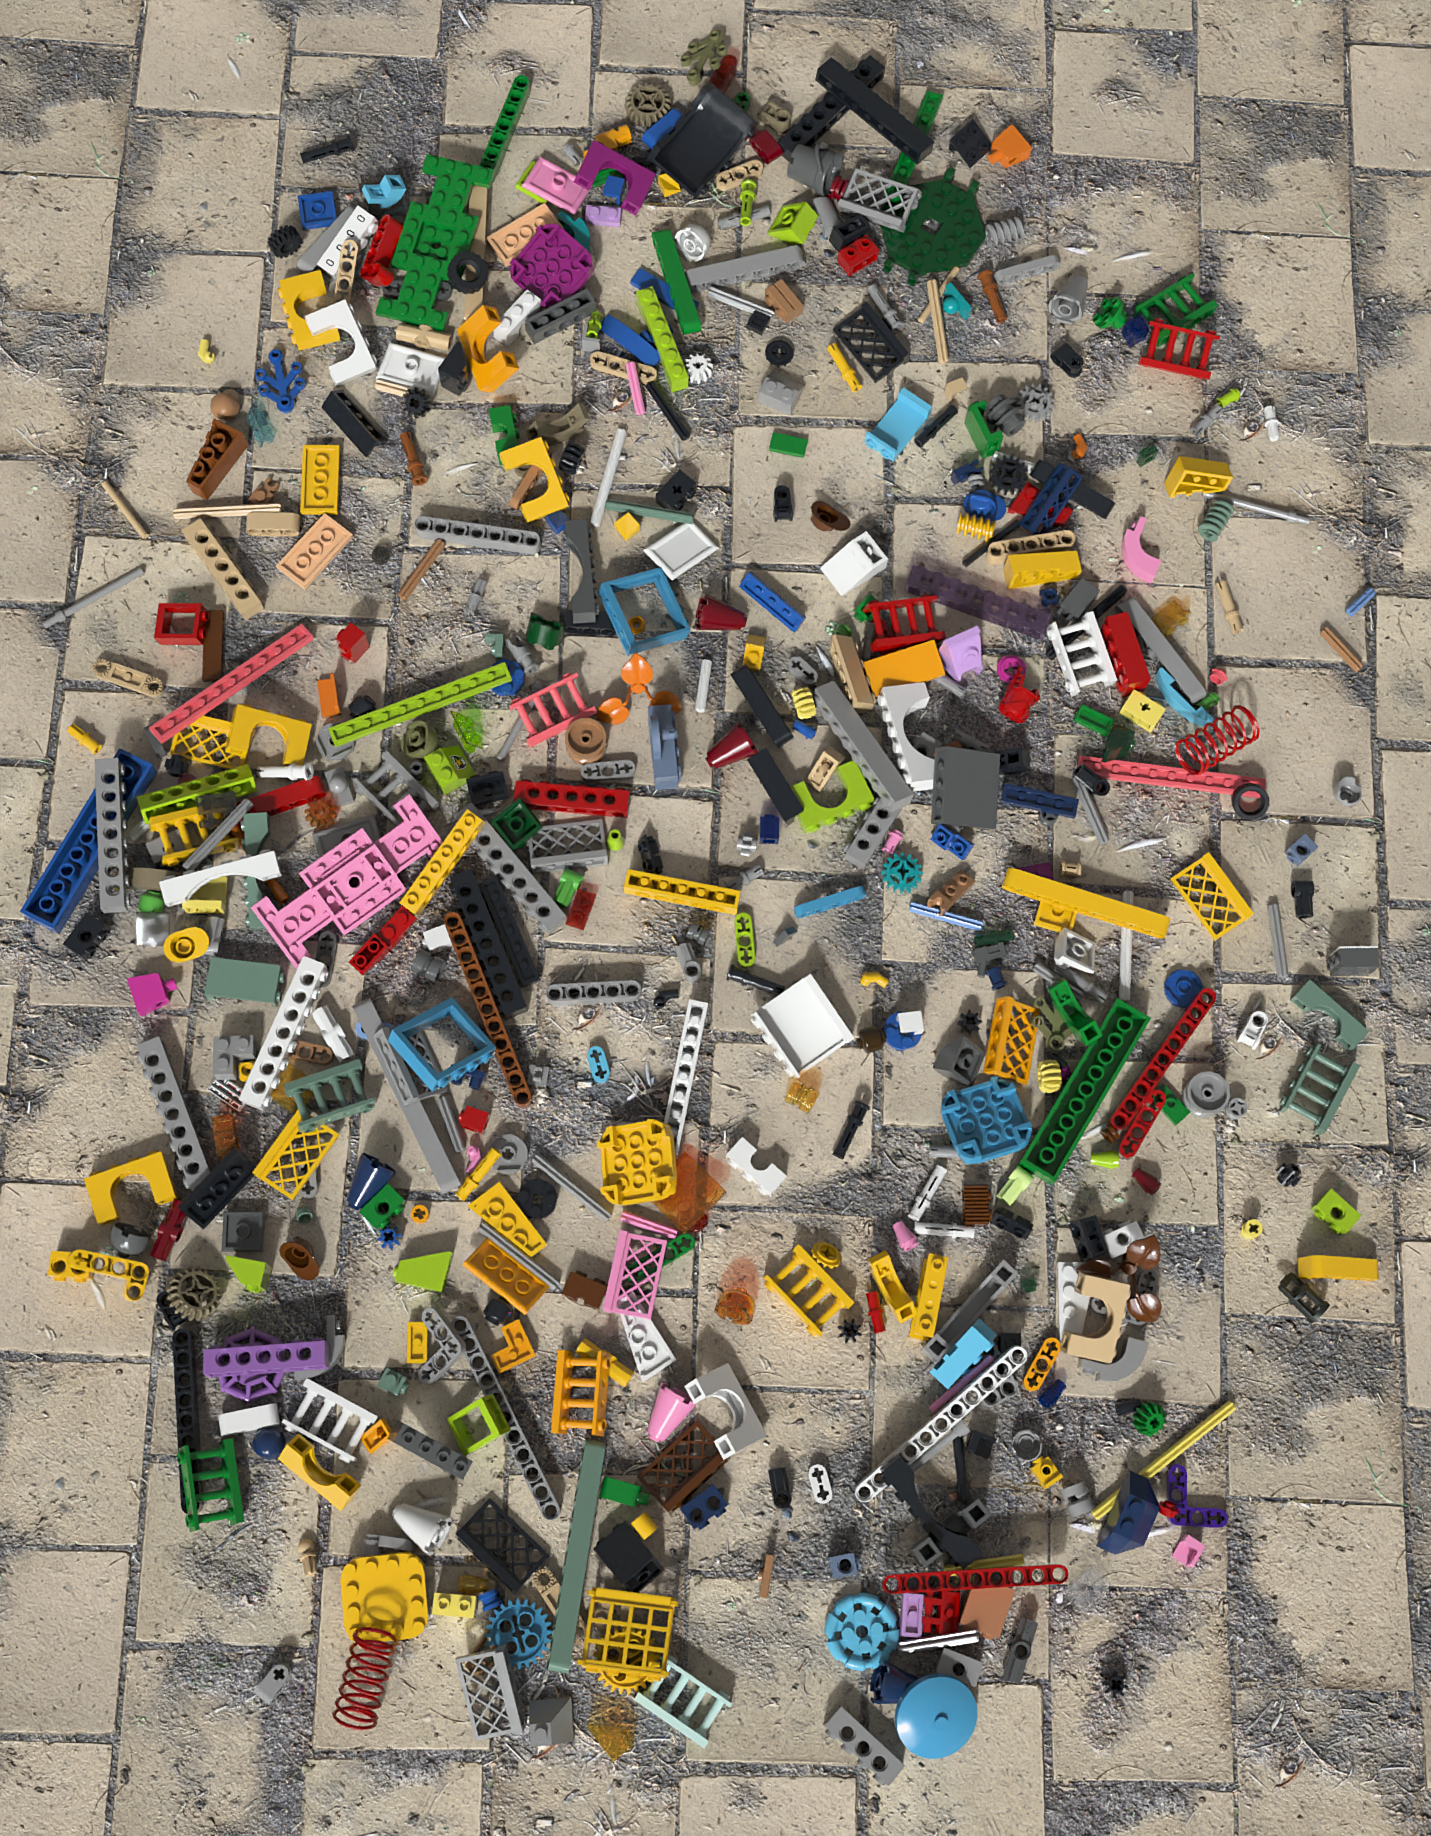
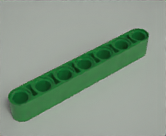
(506, 124)
(677, 281)

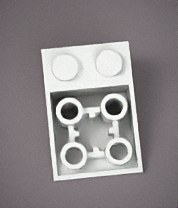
(855, 564)

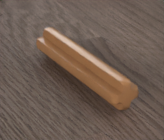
(1341, 649)

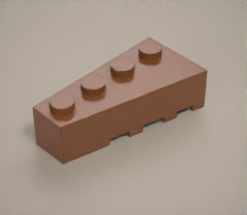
(216, 458)

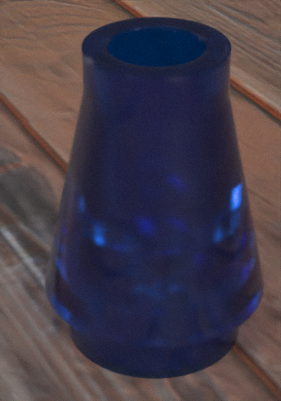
(1049, 1396)

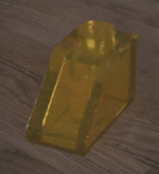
(612, 1739)

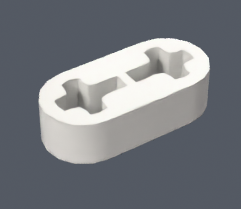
(824, 1482)

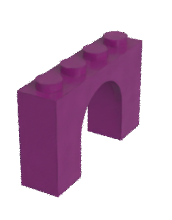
(637, 177)

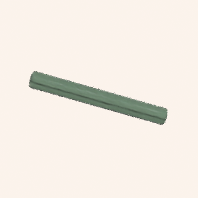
(648, 511)

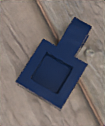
(963, 472)

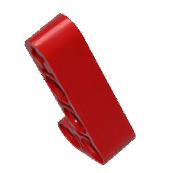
(381, 251)

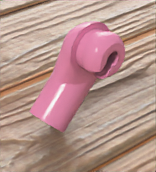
(475, 1158)

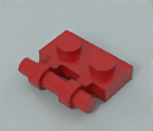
(947, 1612)

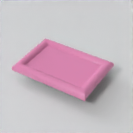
(555, 185)

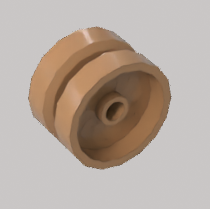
(585, 741)

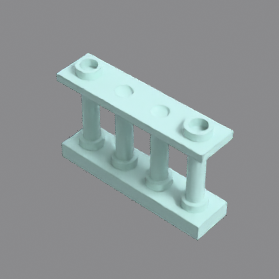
(681, 1723)

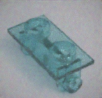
(256, 420)

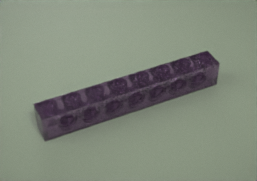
(980, 610)

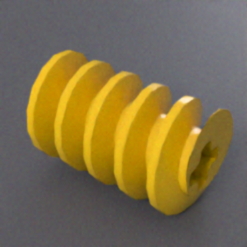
(975, 527)

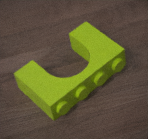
(857, 798)

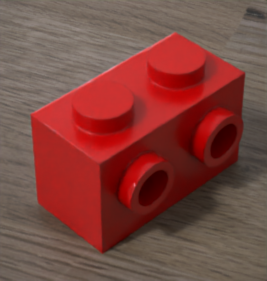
(857, 255)
(352, 643)

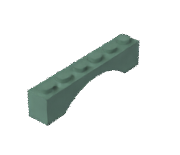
(256, 830)

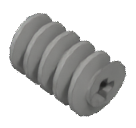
(1003, 230)

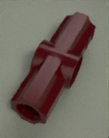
(169, 1232)

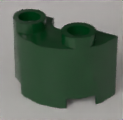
(544, 632)

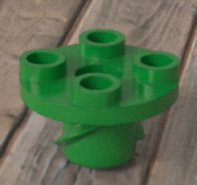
(1111, 313)

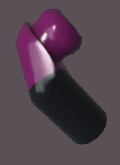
(1065, 1071)

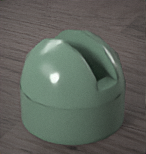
(303, 1218)

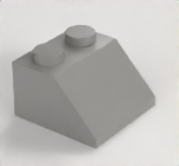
(780, 393)

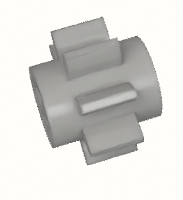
(746, 844)

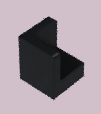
(980, 1444)

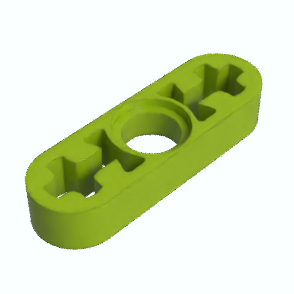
(740, 954)

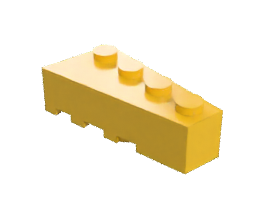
(1041, 568)

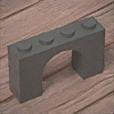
(963, 1520)

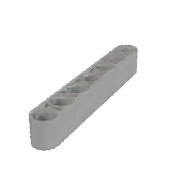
(745, 269)
(470, 529)
(1162, 652)

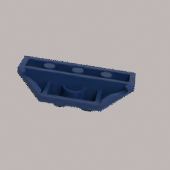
(1130, 1516)

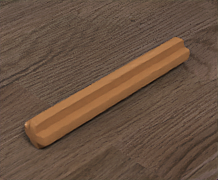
(421, 569)

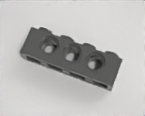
(560, 316)
(430, 1450)

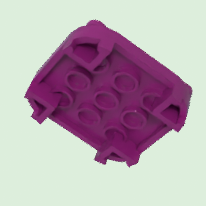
(552, 265)

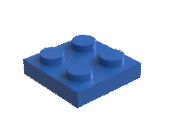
(317, 210)

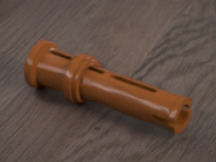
(990, 289)
(414, 466)

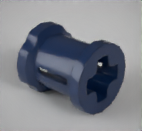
(996, 978)

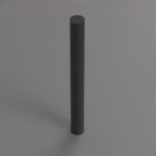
(983, 549)

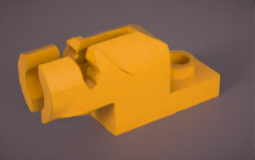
(613, 138)

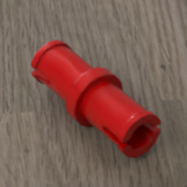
(875, 1312)

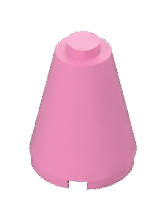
(668, 1412)

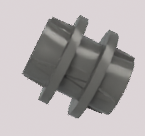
(1005, 415)

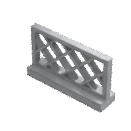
(869, 212)
(573, 860)
(398, 1067)
(509, 1693)

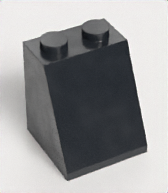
(628, 1558)

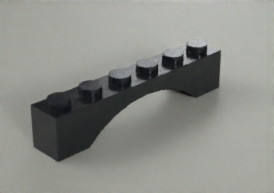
(958, 1544)

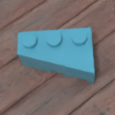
(964, 1353)

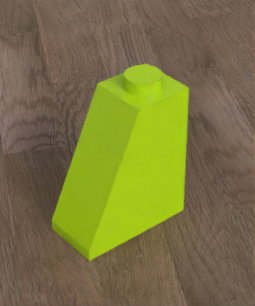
(425, 1272)

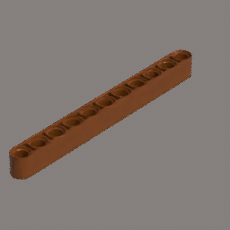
(487, 1000)

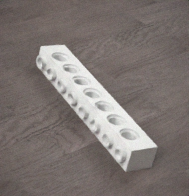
(306, 968)
(685, 1069)

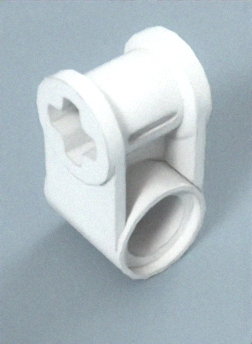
(1252, 1033)

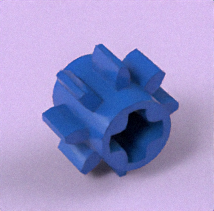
(390, 1243)

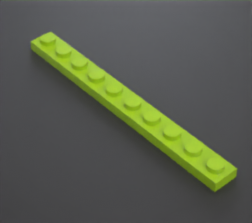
(419, 704)

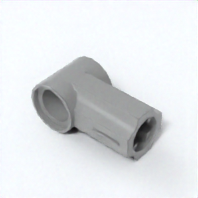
(214, 930)
(688, 961)

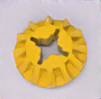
(833, 1255)

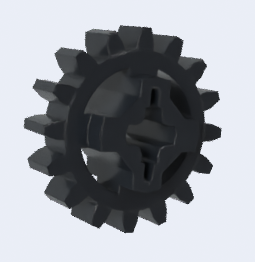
(1003, 469)

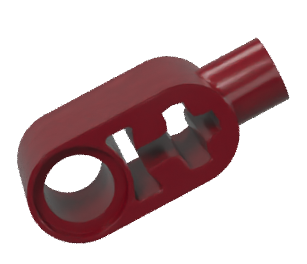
(765, 146)

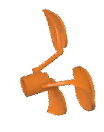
(636, 673)

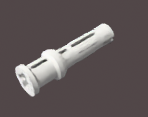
(292, 771)

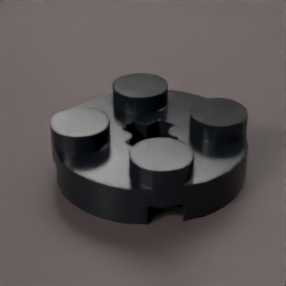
(537, 1210)

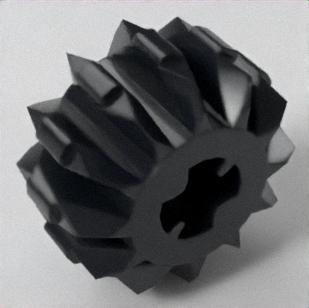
(417, 395)
(571, 458)

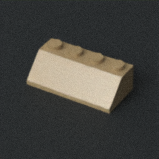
(851, 674)

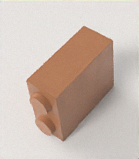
(986, 1609)

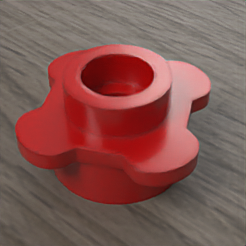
(1168, 1509)

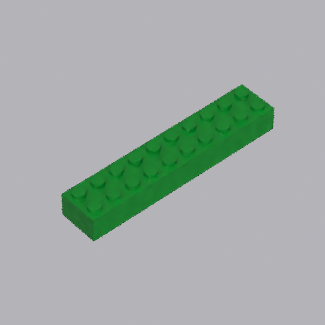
(1084, 1092)

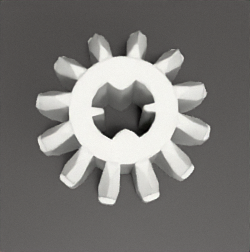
(698, 362)

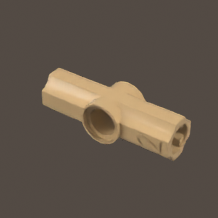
(423, 336)

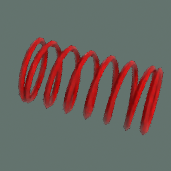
(1203, 749)
(363, 1708)

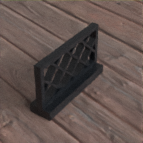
(883, 332)
(486, 1556)

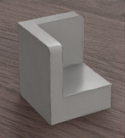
(591, 344)

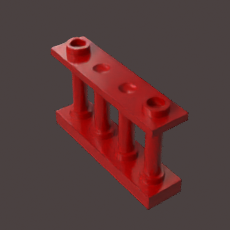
(1184, 366)
(899, 640)

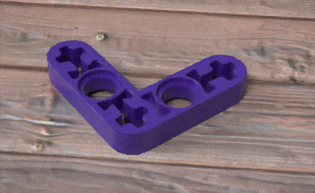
(1182, 1504)

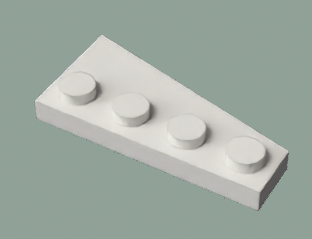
(1071, 1305)

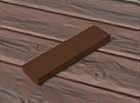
(213, 647)

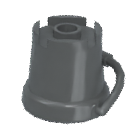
(815, 167)

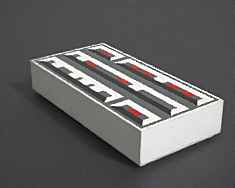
(227, 1092)

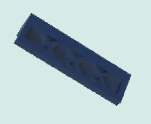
(1049, 498)
(1039, 800)

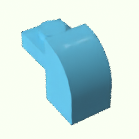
(386, 193)

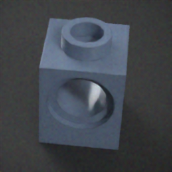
(1303, 843)
(835, 1570)

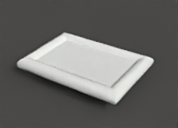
(410, 368)
(680, 549)

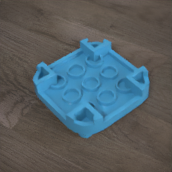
(985, 1121)

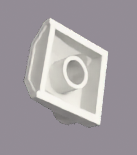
(1074, 951)

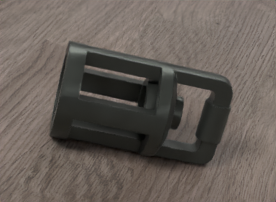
(1298, 1292)

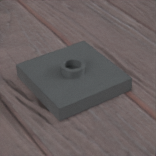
(243, 1231)

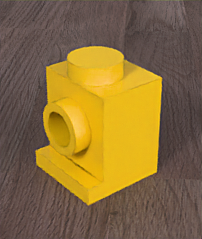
(1037, 1470)

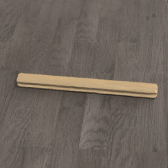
(224, 511)

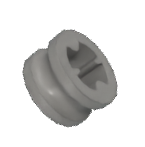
(976, 482)

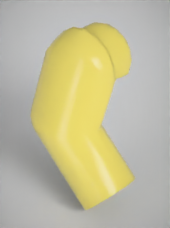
(203, 352)

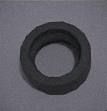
(1250, 787)

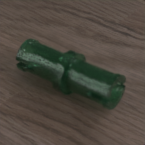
(993, 937)

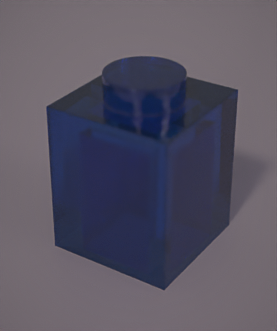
(1135, 331)
(769, 829)

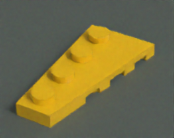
(506, 1217)

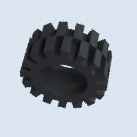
(284, 241)

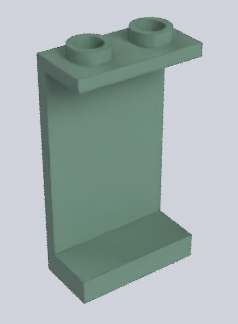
(244, 980)

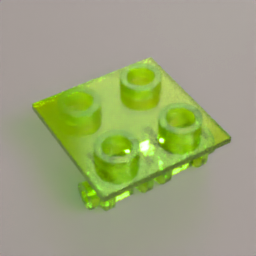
(465, 730)

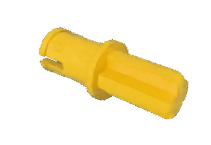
(84, 738)

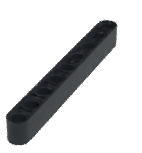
(191, 1409)

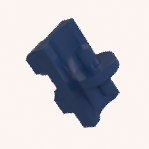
(476, 1080)

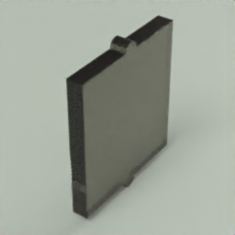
(152, 928)

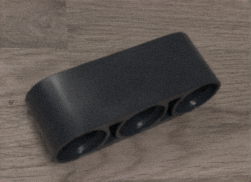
(602, 626)

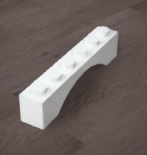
(181, 888)

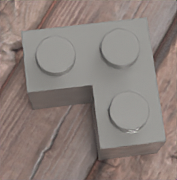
(230, 1050)

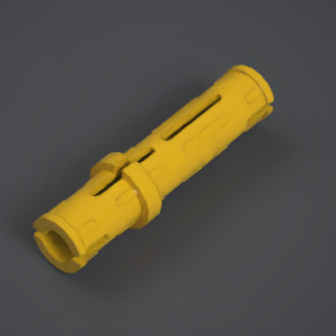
(847, 373)
(472, 1180)

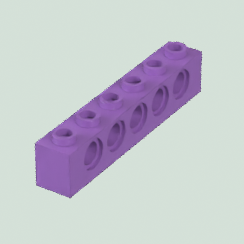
(214, 1357)

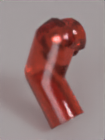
(699, 1225)

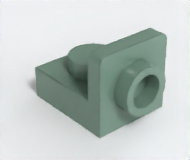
(498, 644)
(393, 1382)

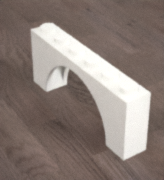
(897, 704)

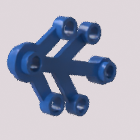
(281, 384)

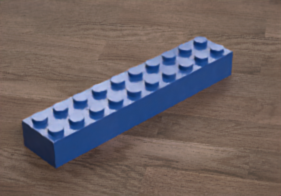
(77, 856)

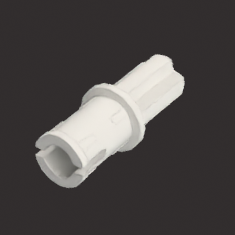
(1271, 423)

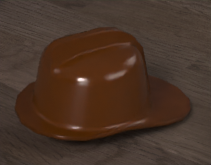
(827, 518)
(300, 1258)

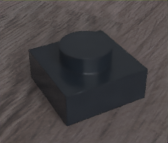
(758, 323)

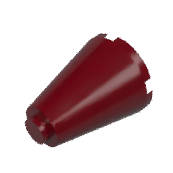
(718, 615)
(731, 748)

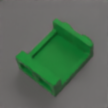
(984, 441)

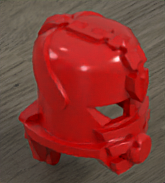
(1018, 699)

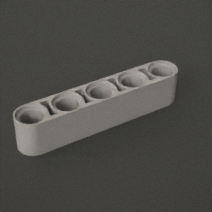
(311, 257)
(585, 998)

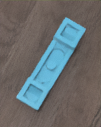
(1178, 703)

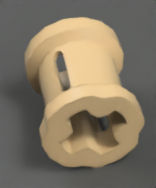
(1070, 869)

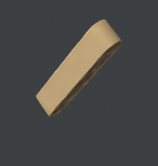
(1036, 541)

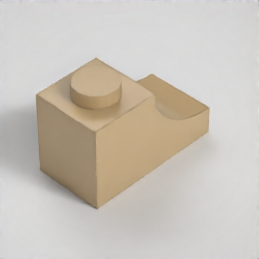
(825, 768)

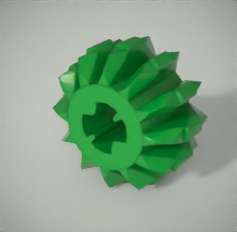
(1149, 1418)

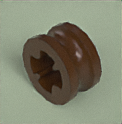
(1109, 1134)

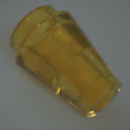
(471, 1584)

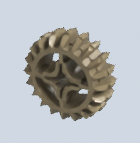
(648, 99)
(198, 1284)

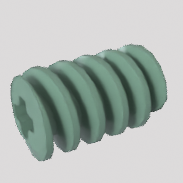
(1215, 519)

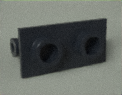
(647, 847)
(1003, 1220)

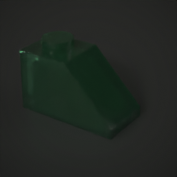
(1118, 743)

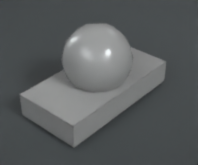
(339, 787)

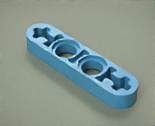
(829, 902)

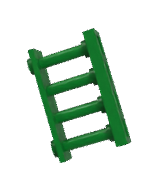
(1191, 317)
(230, 1492)

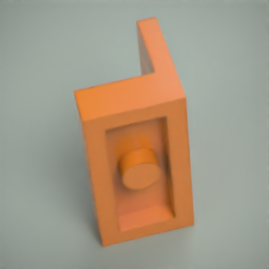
(329, 697)

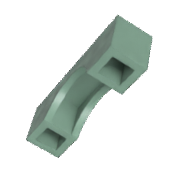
(1348, 1029)

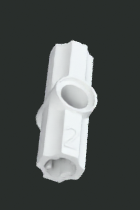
(333, 1034)

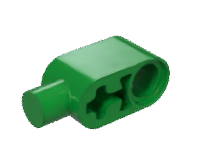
(623, 1492)

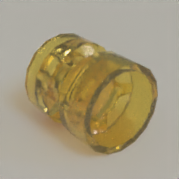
(802, 1096)

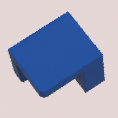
(614, 188)

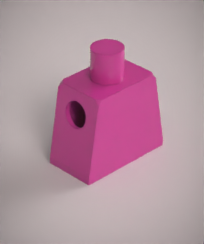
(150, 992)

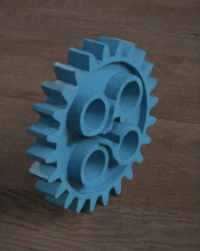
(537, 1627)

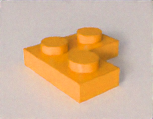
(518, 1349)

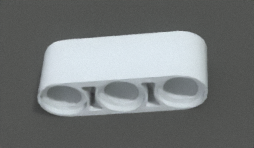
(249, 1419)

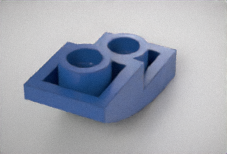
(953, 841)

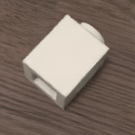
(436, 939)

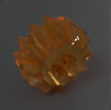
(328, 813)

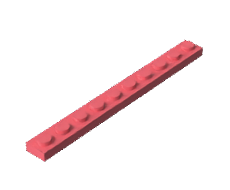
(231, 683)
(1169, 776)

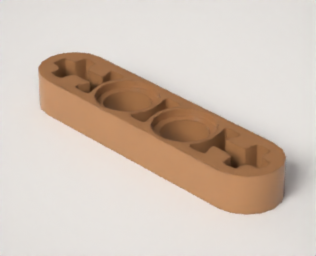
(526, 486)

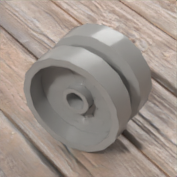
(1205, 1084)

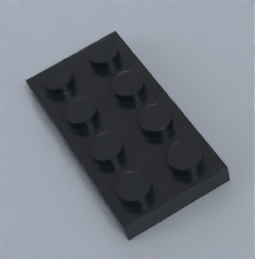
(218, 1188)

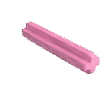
(635, 388)
(649, 1225)

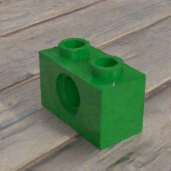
(388, 1196)

